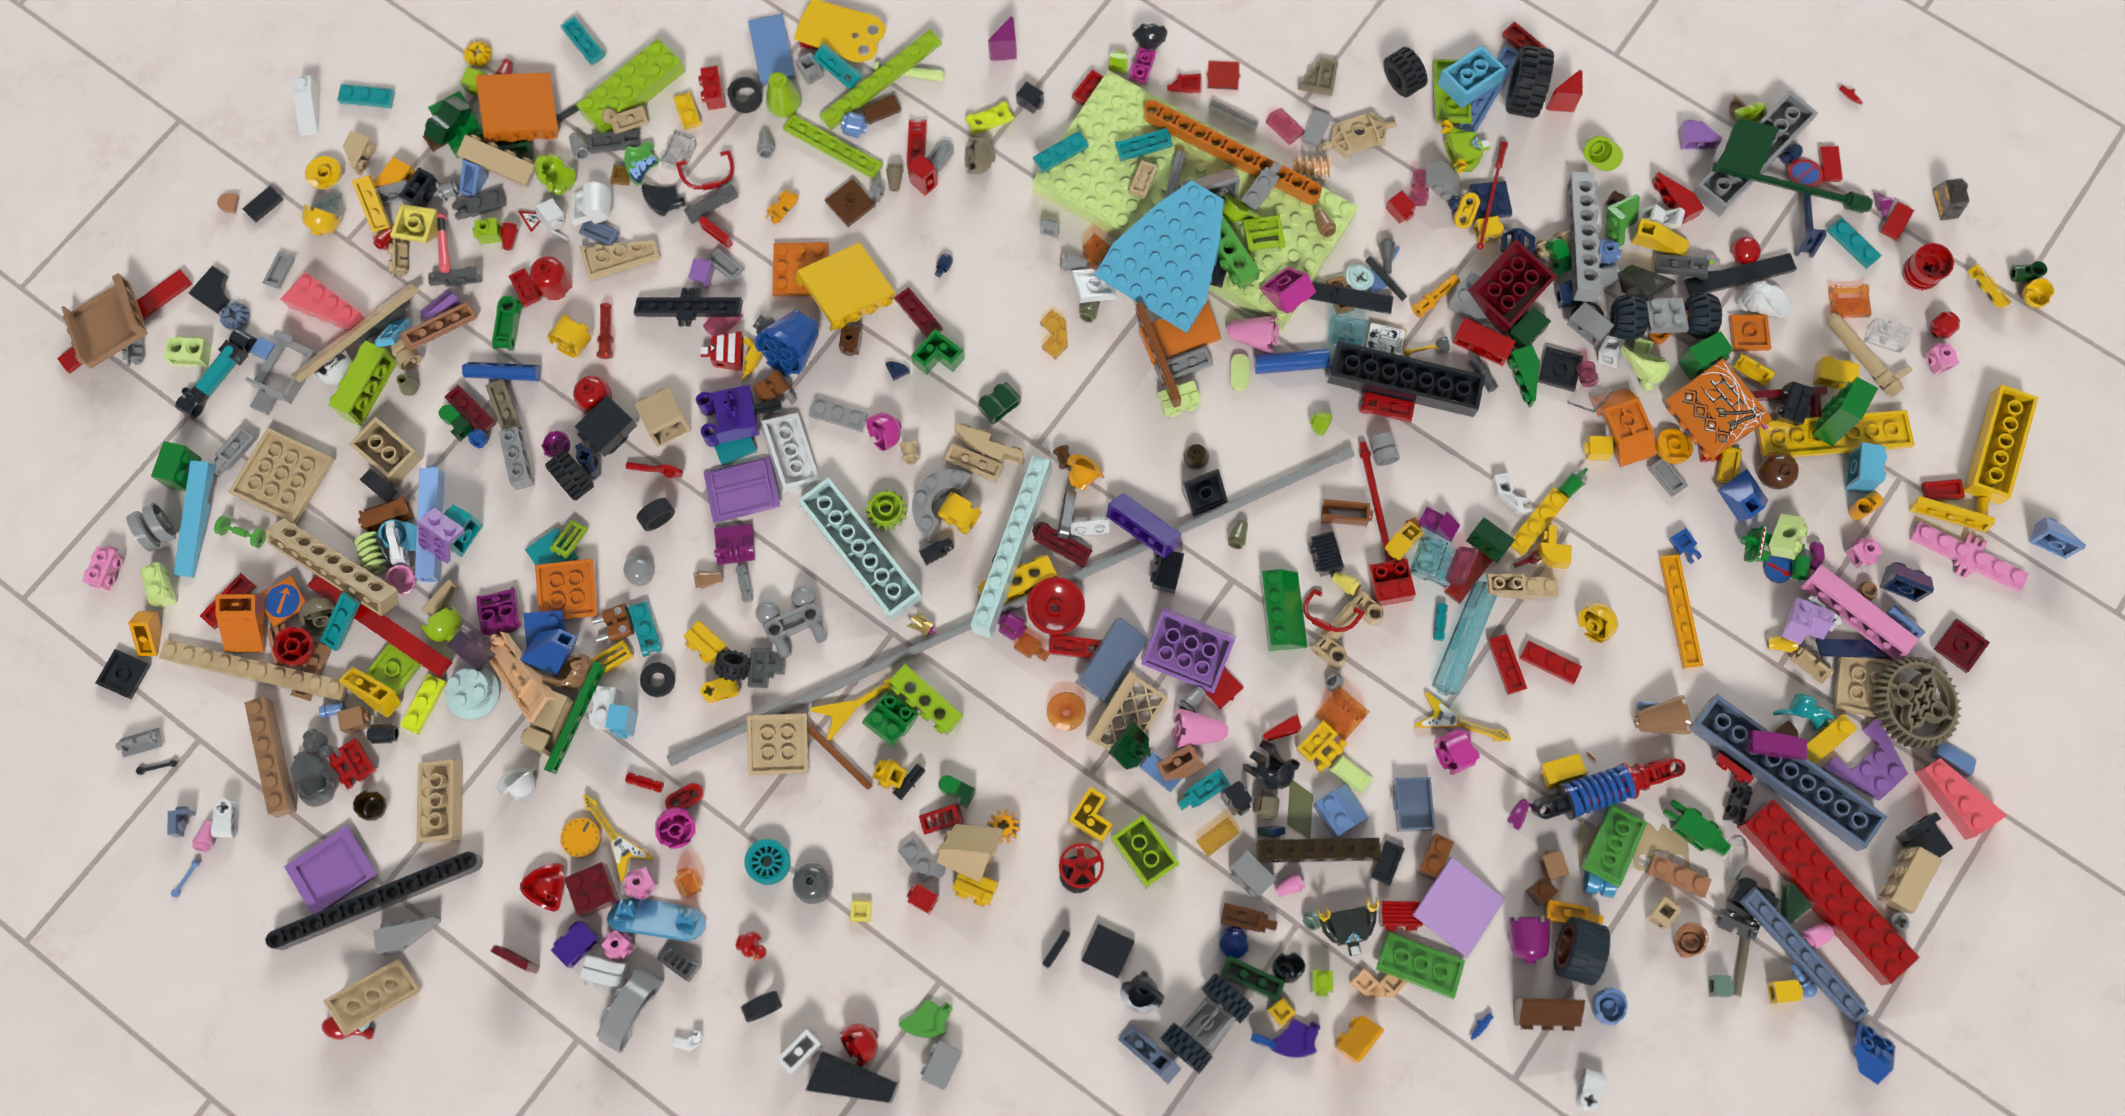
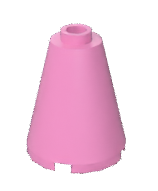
(1255, 332)
(1196, 729)

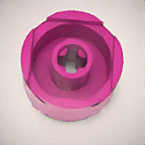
(1456, 751)

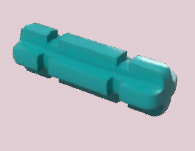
(1440, 622)

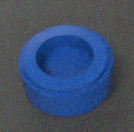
(478, 438)

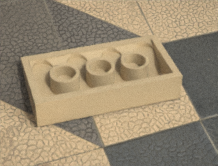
(439, 801)

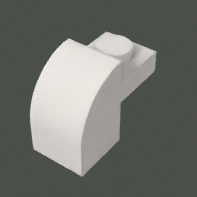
(1669, 219)

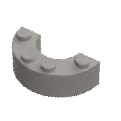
(929, 492)
(625, 1009)

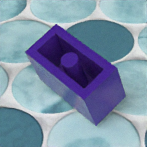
(575, 943)

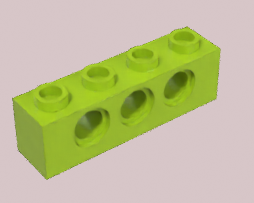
(908, 676)

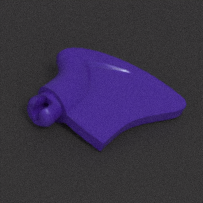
(1297, 1040)

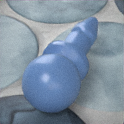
(1809, 987)

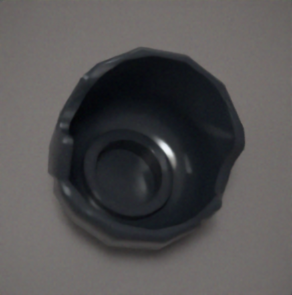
(1288, 967)

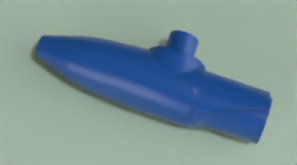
(1481, 1026)

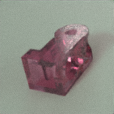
(1420, 190)

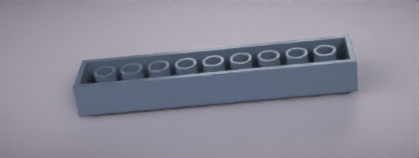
(1793, 779)

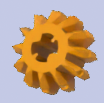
(1004, 818)

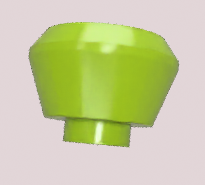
(1320, 422)

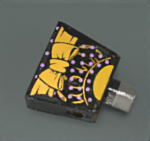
(1951, 198)

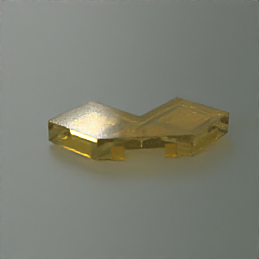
(1057, 327)

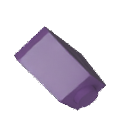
(1697, 136)

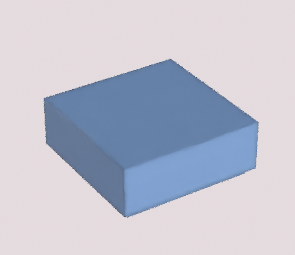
(262, 348)

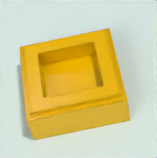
(1281, 1011)

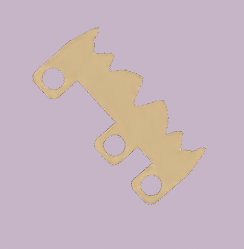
(1649, 842)

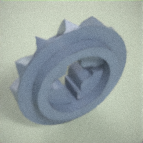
(242, 316)

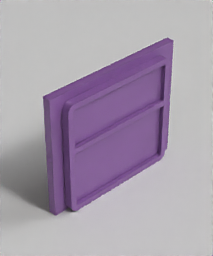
(741, 489)
(330, 870)

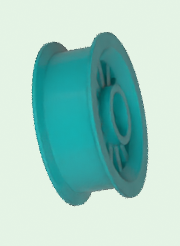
(757, 847)

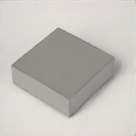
(263, 402)

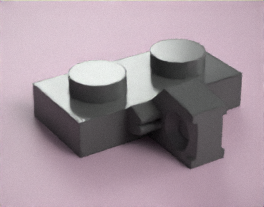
(762, 668)

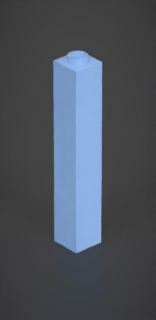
(429, 497)

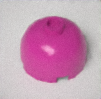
(884, 429)
(674, 828)

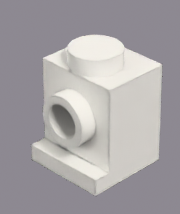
(1610, 351)

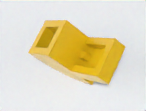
(1554, 554)

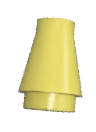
(1347, 583)

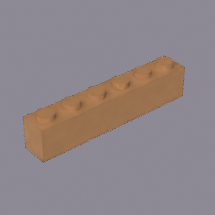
(270, 757)

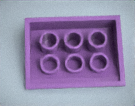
(1188, 650)

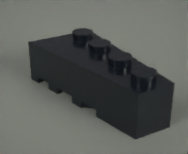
(847, 1079)

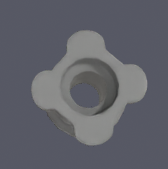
(447, 189)

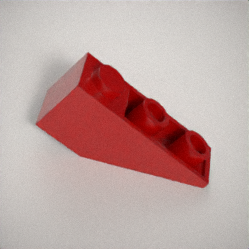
(1677, 196)

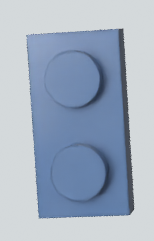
(1905, 621)

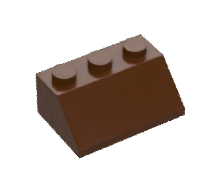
(1548, 1013)

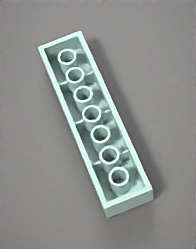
(860, 549)

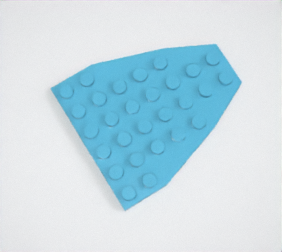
(1169, 255)

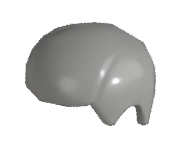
(638, 570)

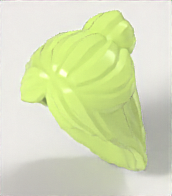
(1646, 367)

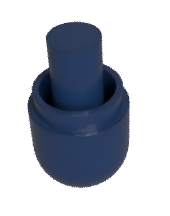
(1792, 153)
(943, 264)

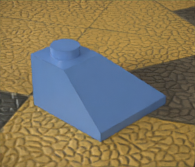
(2056, 538)

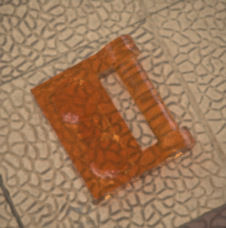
(1850, 307)

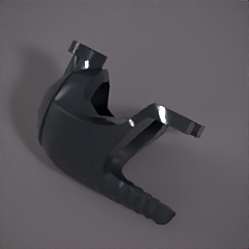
(1278, 774)

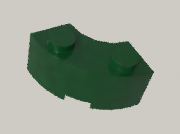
(447, 120)

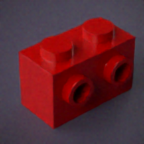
(712, 87)
(922, 174)

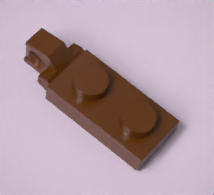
(1246, 919)

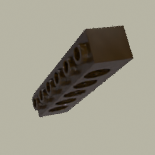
(1318, 850)

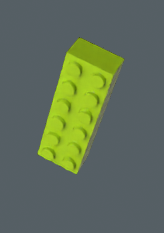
(632, 84)

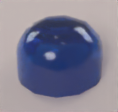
(1233, 942)

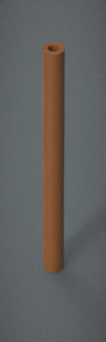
(839, 757)

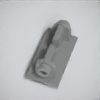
(133, 353)
(139, 742)

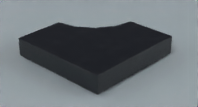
(210, 290)

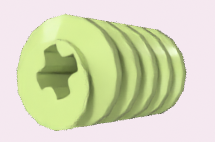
(369, 553)

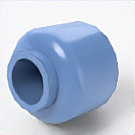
(853, 125)

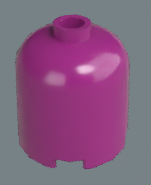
(1529, 938)

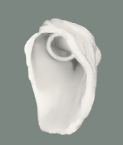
(1765, 299)

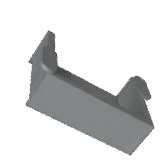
(284, 340)

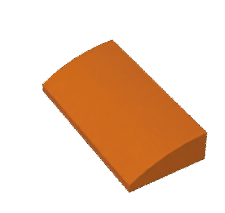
(1176, 342)

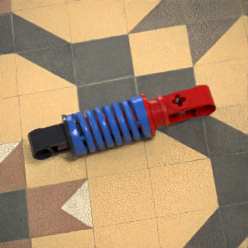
(1606, 788)

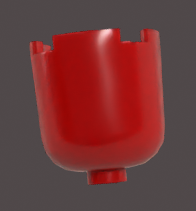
(550, 277)

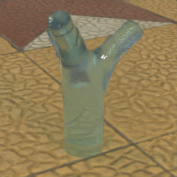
(328, 202)

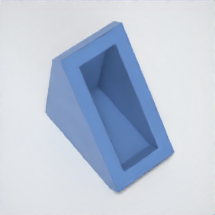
(472, 178)

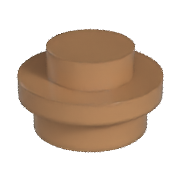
(1868, 590)

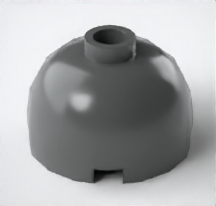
(819, 889)

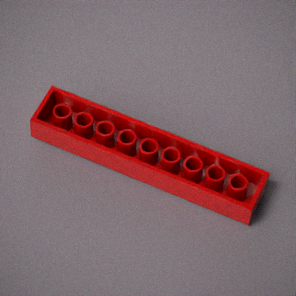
(1829, 892)

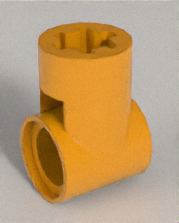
(1867, 503)

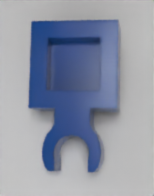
(1684, 543)

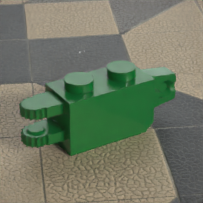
(1696, 829)

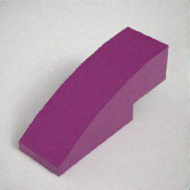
(1777, 745)

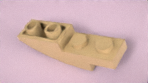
(980, 443)
(1522, 587)

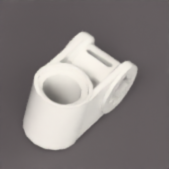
(225, 821)
(1591, 1086)

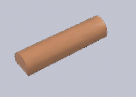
(438, 326)

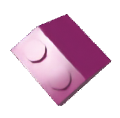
(1288, 289)

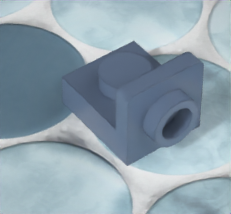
(175, 821)

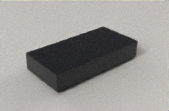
(262, 204)
(1388, 863)
(1056, 949)

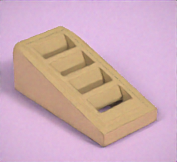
(440, 599)

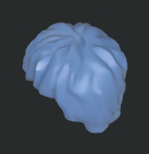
(1609, 1006)

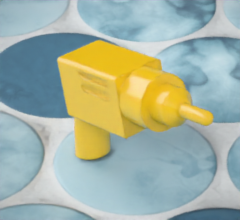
(752, 358)

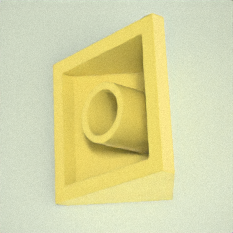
(415, 224)

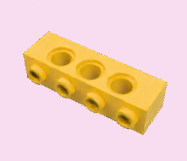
(1040, 564)

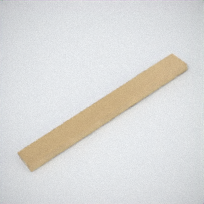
(354, 333)

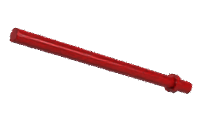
(1365, 455)

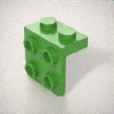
(1621, 216)

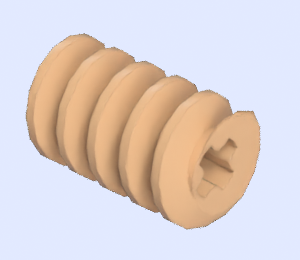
(1312, 166)

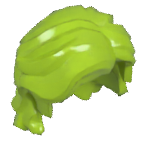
(553, 173)

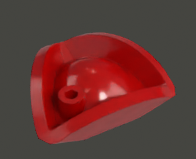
(544, 886)

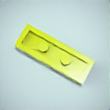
(423, 704)

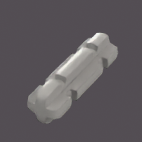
(744, 584)

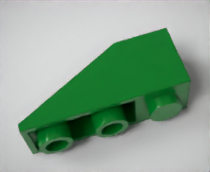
(1526, 368)

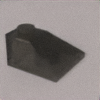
(1643, 282)

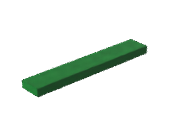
(575, 717)

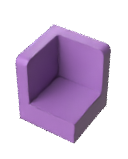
(701, 271)

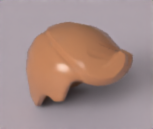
(1691, 940)

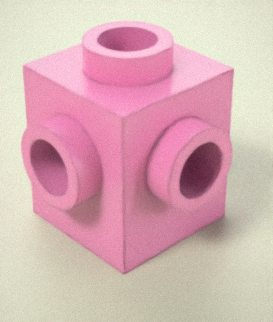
(1941, 358)
(1864, 552)
(639, 884)
(624, 945)

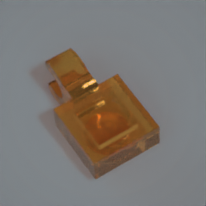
(1029, 646)

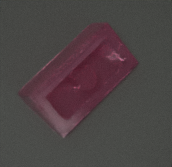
(1284, 126)
(720, 325)
(1461, 565)

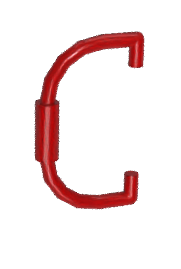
(710, 185)
(1324, 625)

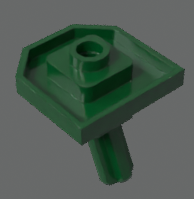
(1131, 747)

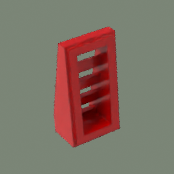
(1286, 728)
(957, 814)

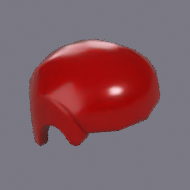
(1745, 250)

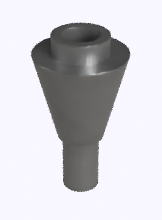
(1387, 250)

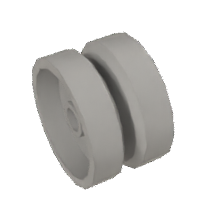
(151, 527)

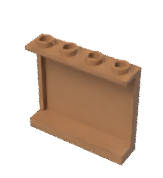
(105, 323)

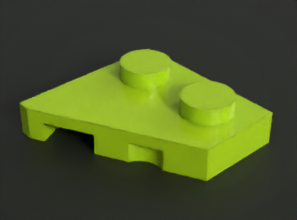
(1753, 112)

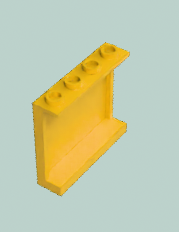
(846, 286)

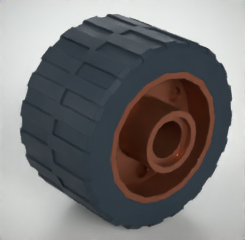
(1582, 951)

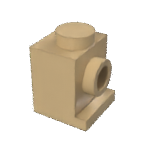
(1671, 909)

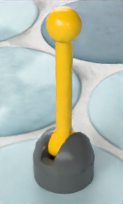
(1441, 345)

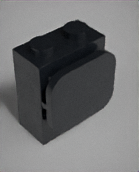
(605, 427)

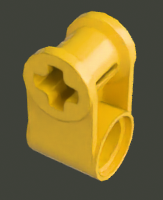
(721, 689)

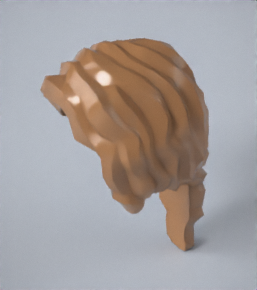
(572, 673)

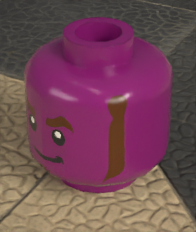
(1012, 626)

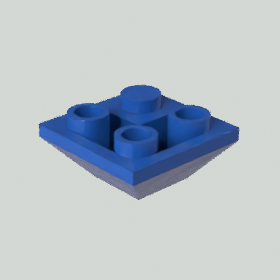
(1743, 496)
(550, 650)
(1873, 1053)

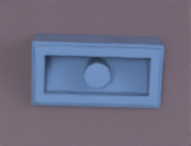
(1955, 758)

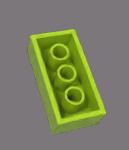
(362, 383)

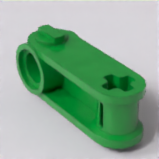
(506, 323)

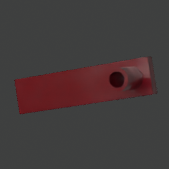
(1815, 403)

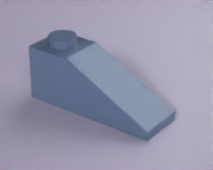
(1150, 1054)

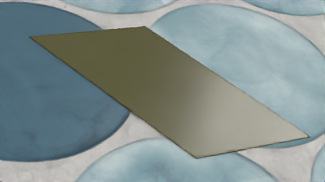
(1300, 809)

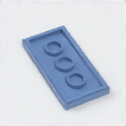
(771, 47)

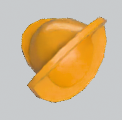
(1083, 471)

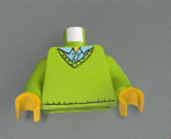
(1463, 147)

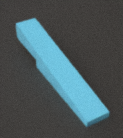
(194, 517)

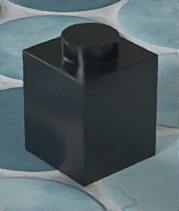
(1030, 97)

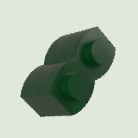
(999, 403)

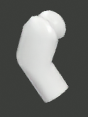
(689, 1043)

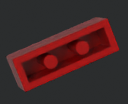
(1484, 341)

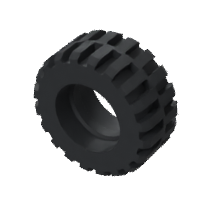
(1530, 81)

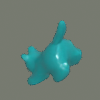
(1805, 707)

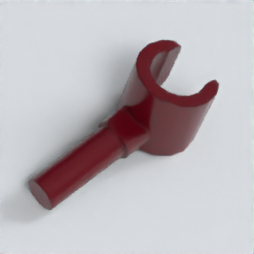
(1530, 559)

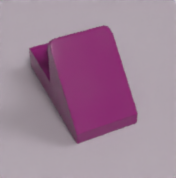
(1439, 524)

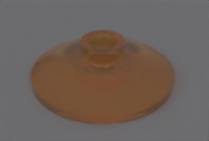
(1066, 701)

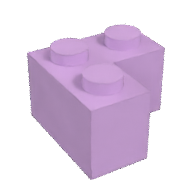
(1805, 620)

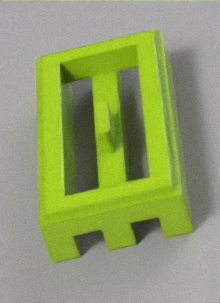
(560, 551)

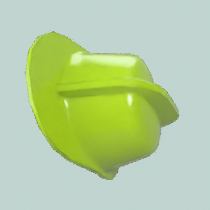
(1603, 153)
(1237, 211)

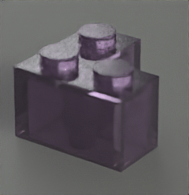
(471, 649)

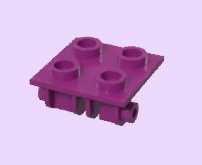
(734, 544)

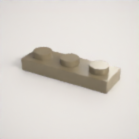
(503, 405)

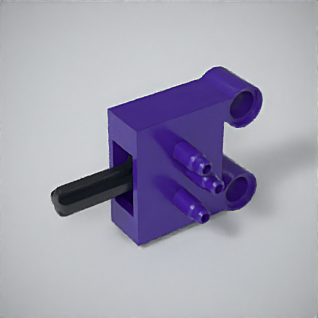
(734, 413)

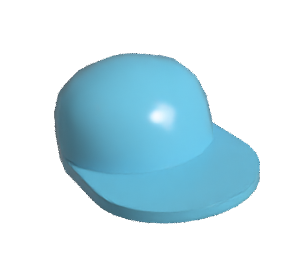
(407, 534)

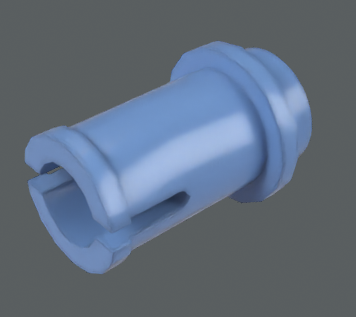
(331, 710)

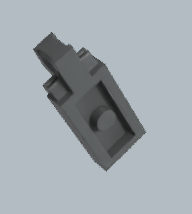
(455, 277)

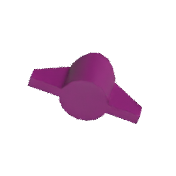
(1883, 203)

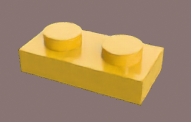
(687, 111)

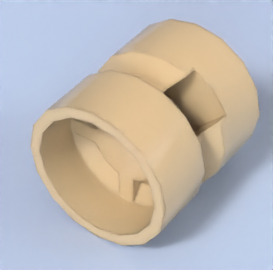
(404, 358)

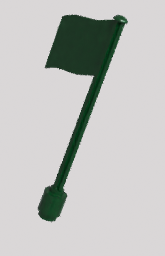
(1748, 151)

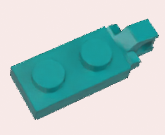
(1204, 790)

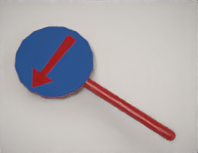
(1778, 569)

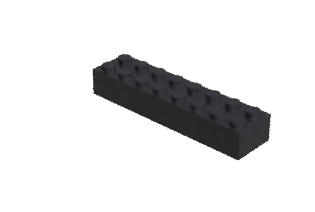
(1406, 379)

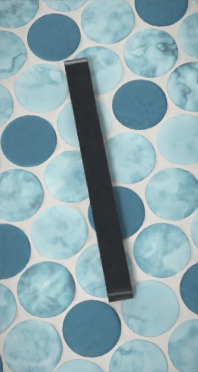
(365, 904)

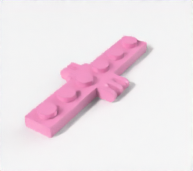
(1969, 556)

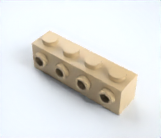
(497, 161)

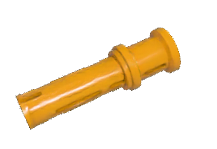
(1429, 300)

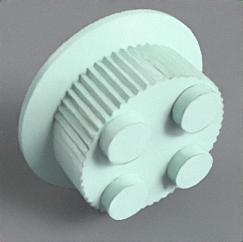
(472, 692)

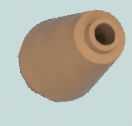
(1665, 717)

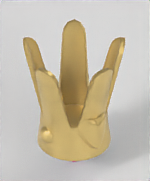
(925, 626)

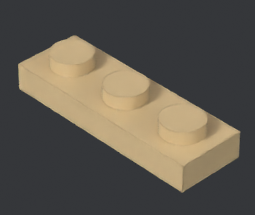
(974, 463)

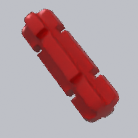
(644, 782)

